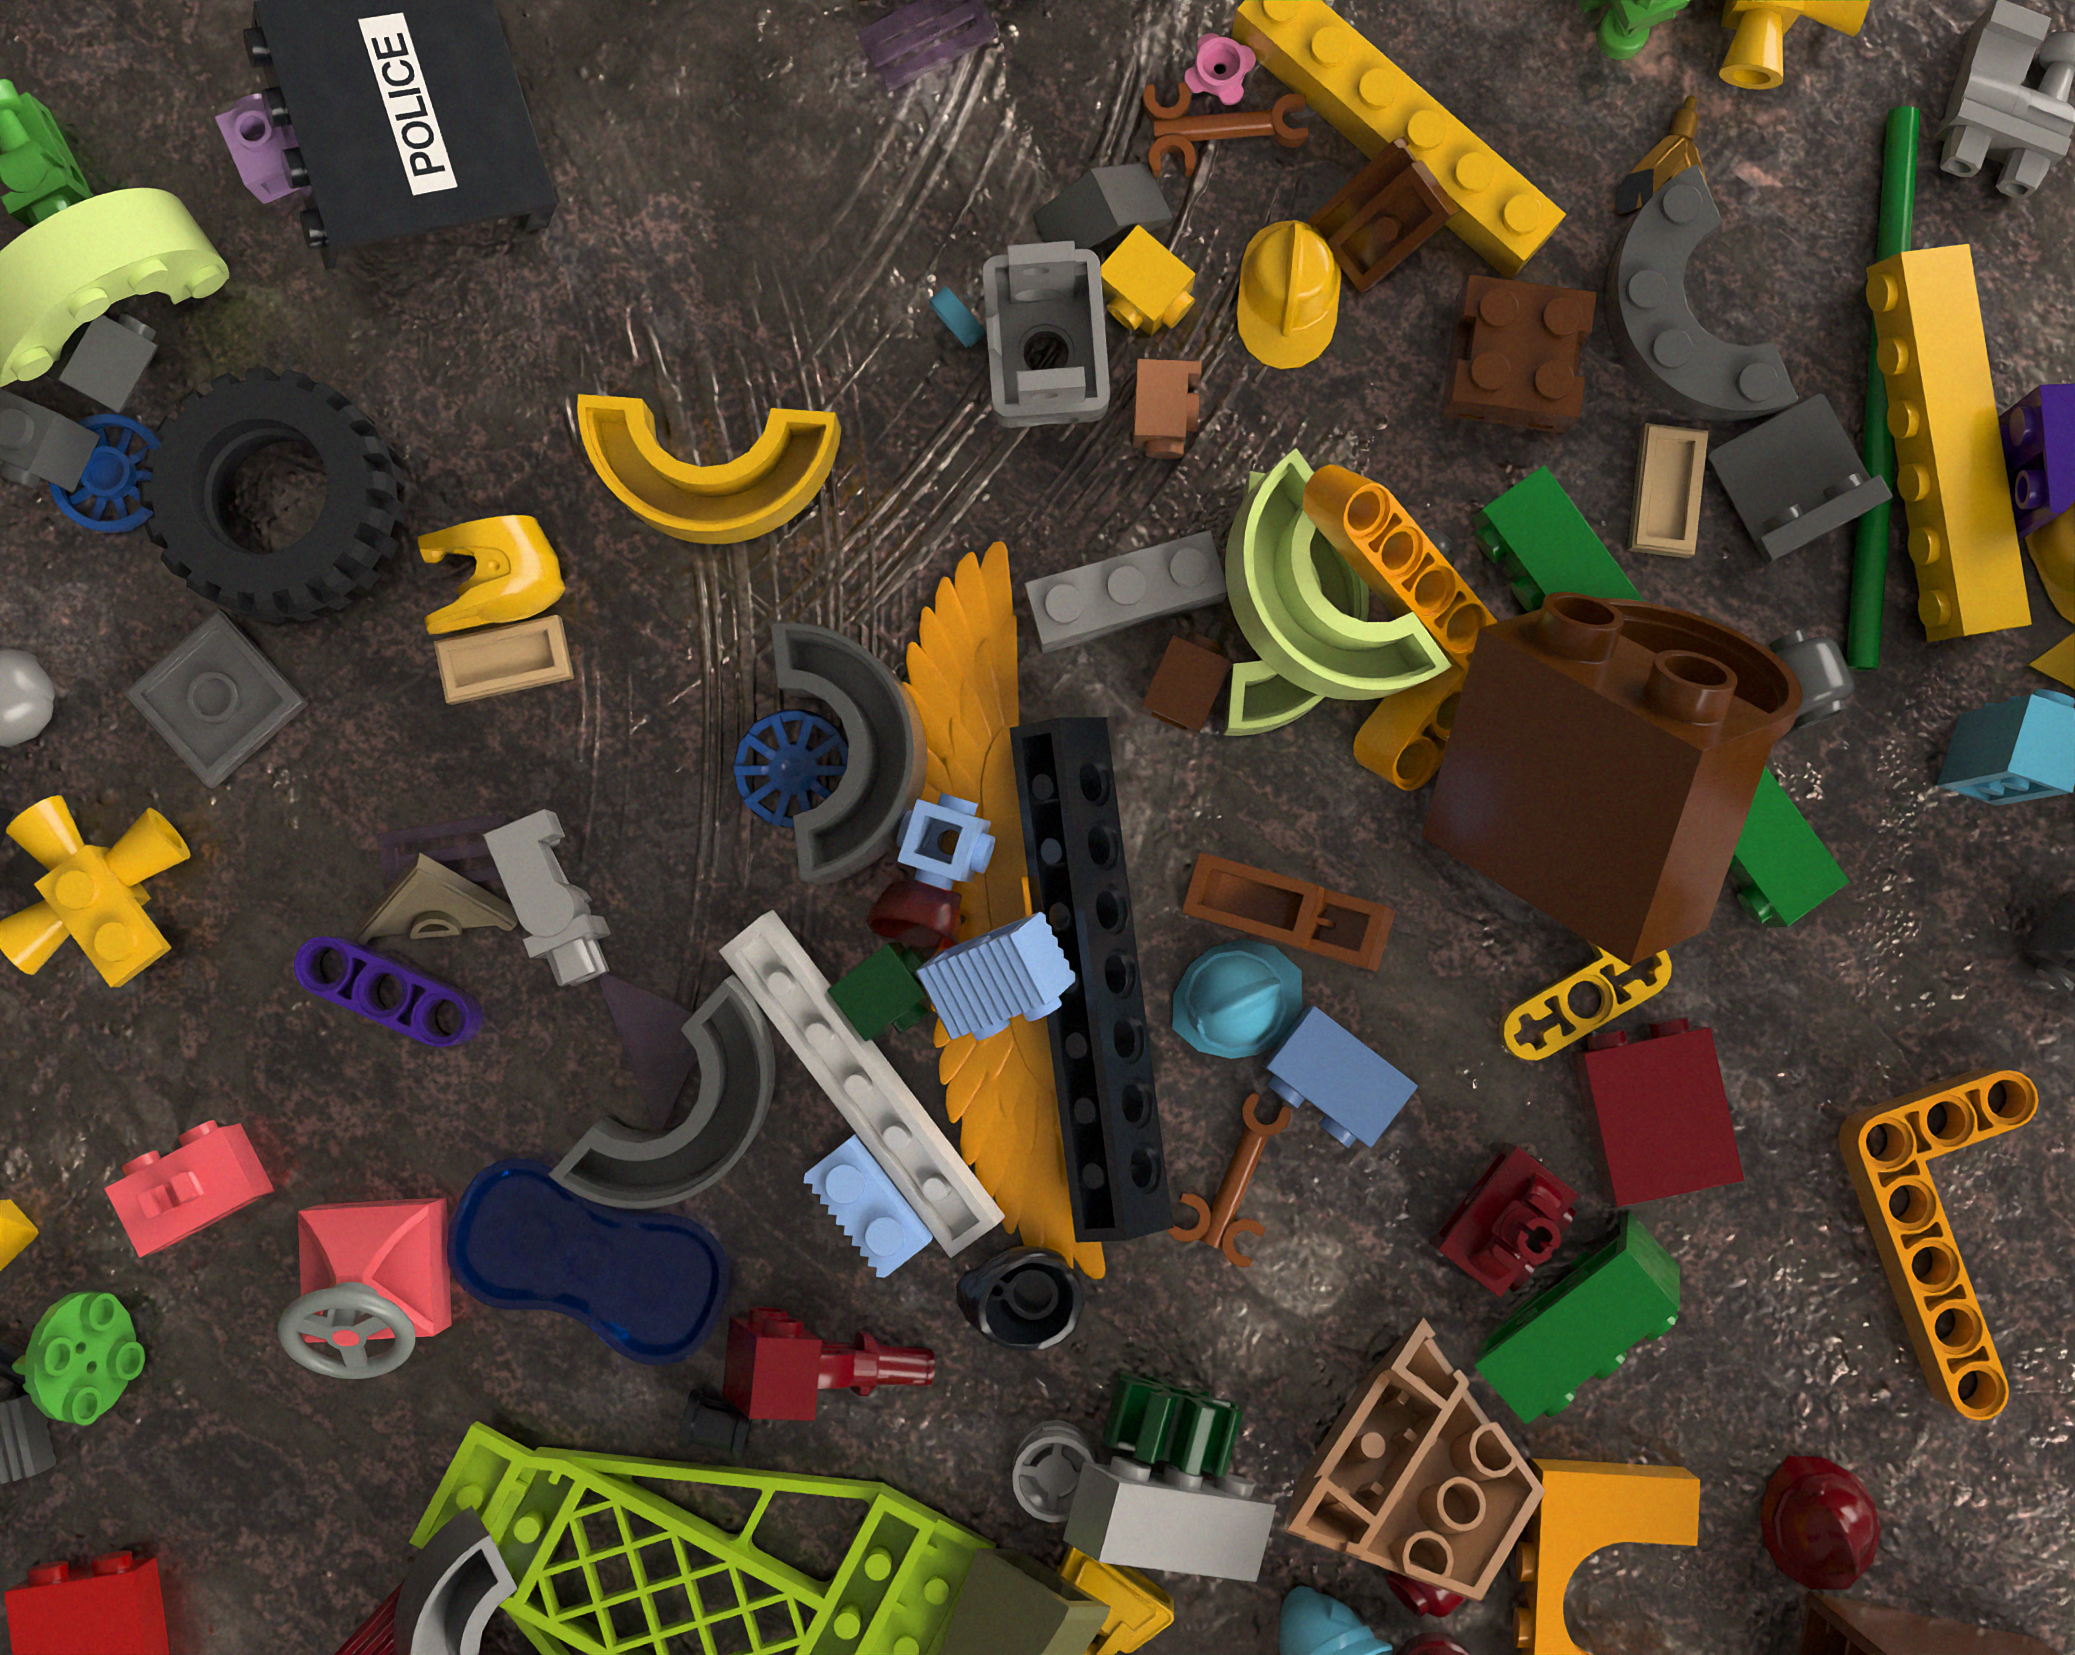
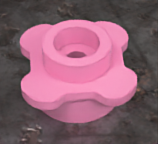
(1225, 51)

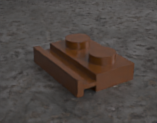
(1383, 215)

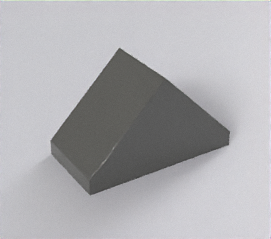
(1104, 208)

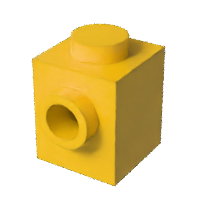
(1146, 284)

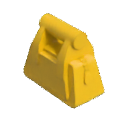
(1137, 1603)

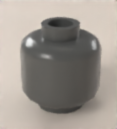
(1821, 674)

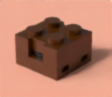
(1517, 354)

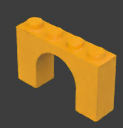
(1582, 1512)

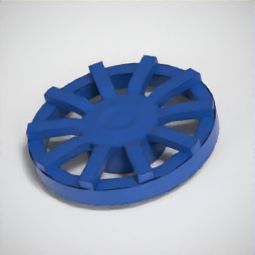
(110, 476)
(791, 766)

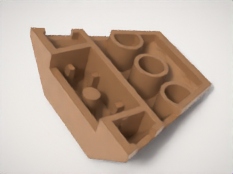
(1417, 1476)

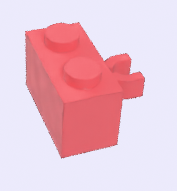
(189, 1188)

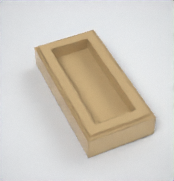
(1667, 490)
(503, 660)

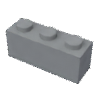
(1126, 591)
(1169, 1520)

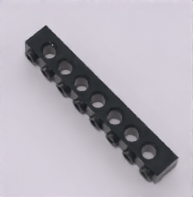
(1101, 1026)

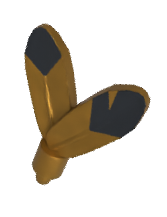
(1663, 162)

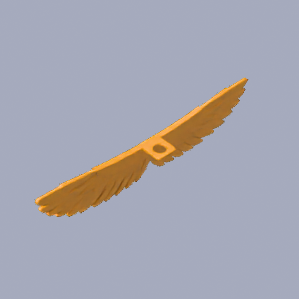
(1005, 1083)

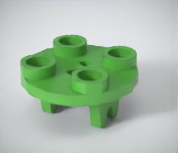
(80, 1357)

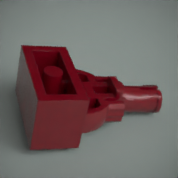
(1507, 1221)
(780, 1365)

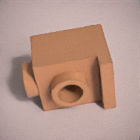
(1164, 406)

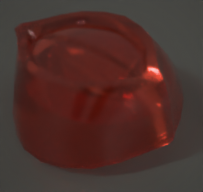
(917, 915)

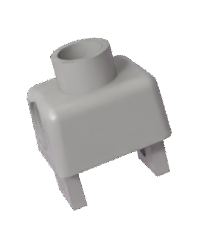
(1046, 294)

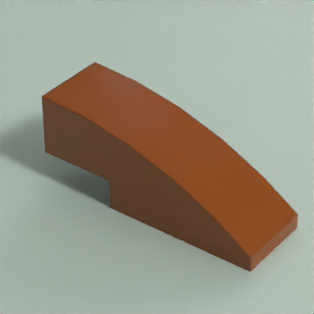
(1289, 911)

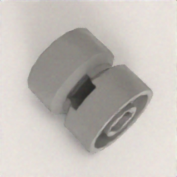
(1049, 1468)

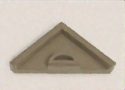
(432, 903)

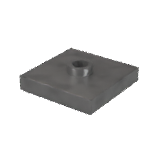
(215, 698)

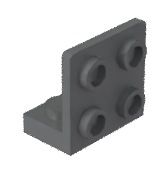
(1796, 478)

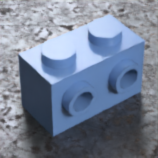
(1338, 1077)

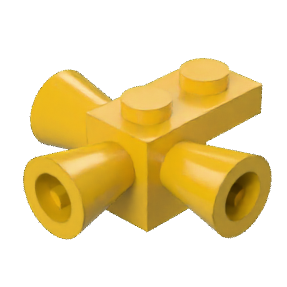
(1757, 47)
(90, 892)

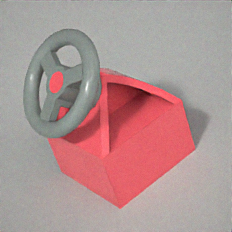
(368, 1277)

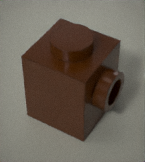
(1186, 683)

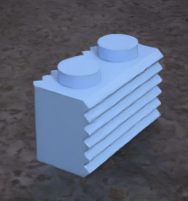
(997, 978)
(868, 1206)

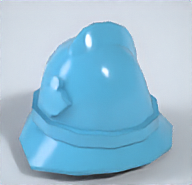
(1237, 999)
(1323, 1626)

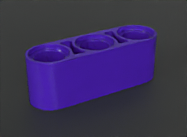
(358, 991)

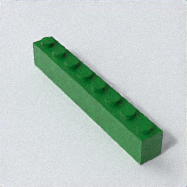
(1555, 550)

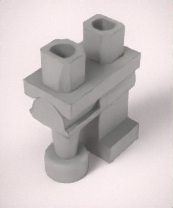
(2000, 117)
(546, 901)

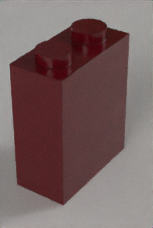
(1656, 1113)

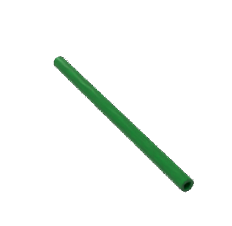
(1878, 442)

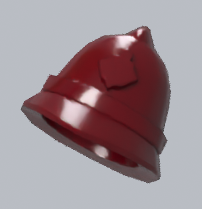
(1819, 1523)

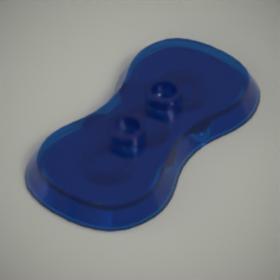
(634, 1279)

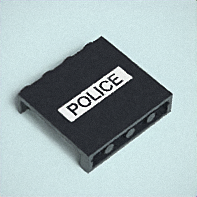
(397, 118)

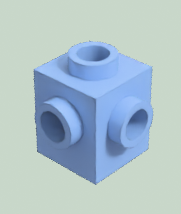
(922, 837)

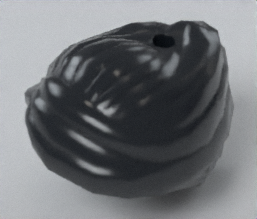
(1036, 1303)

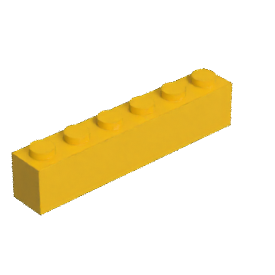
(1377, 103)
(1947, 443)

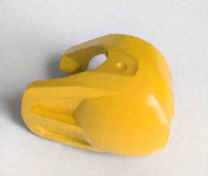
(512, 577)

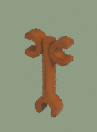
(1176, 131)
(1218, 1224)

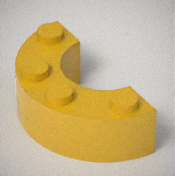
(715, 501)

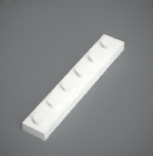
(862, 1084)

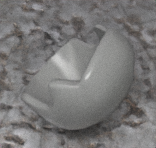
(24, 697)

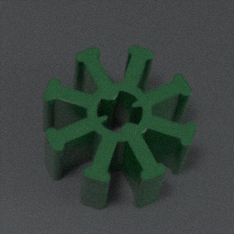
(1172, 1424)

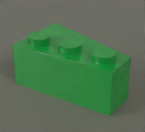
(1582, 1323)

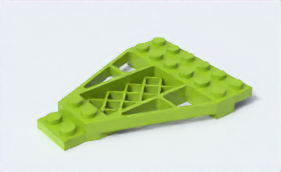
(885, 1598)

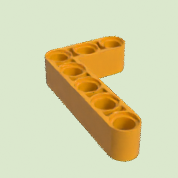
(1406, 571)
(1926, 1225)

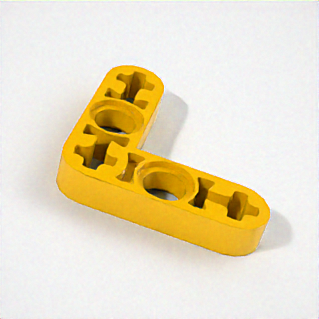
(1551, 1036)

